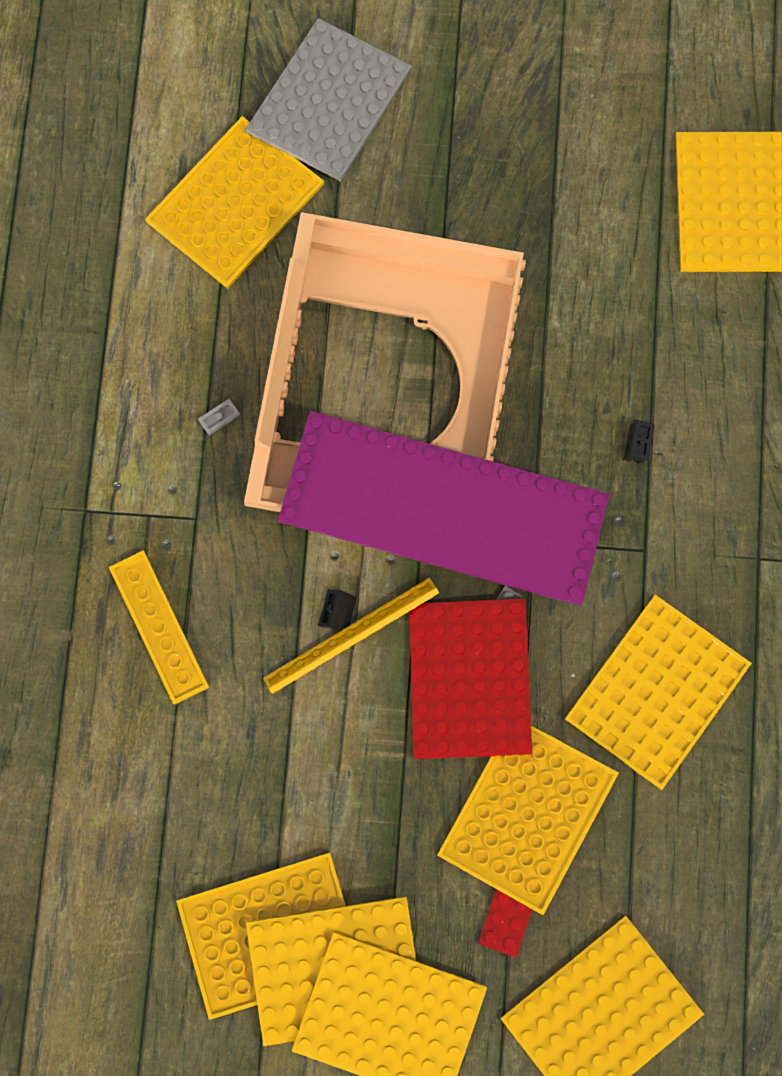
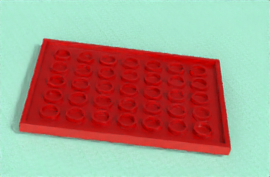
(470, 679)

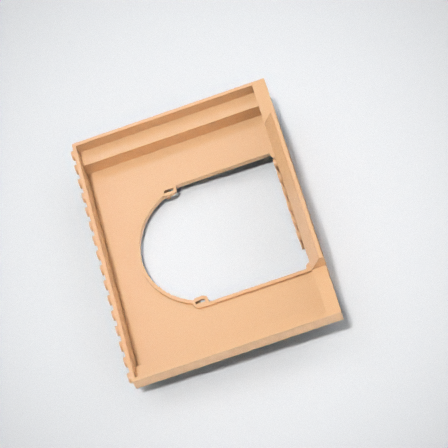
(451, 285)

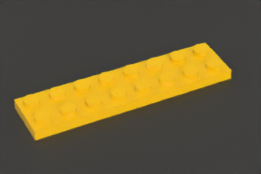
(159, 627)

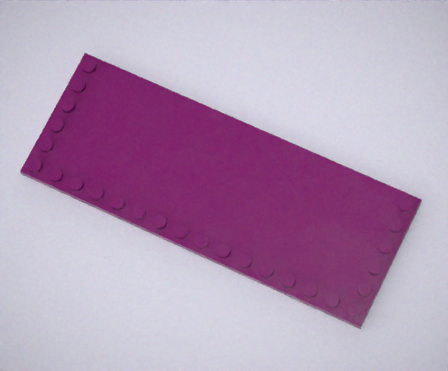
(444, 508)

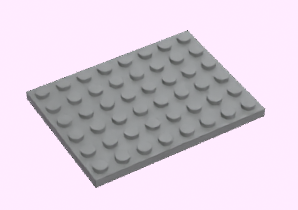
(329, 99)

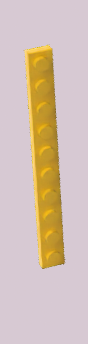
(350, 635)

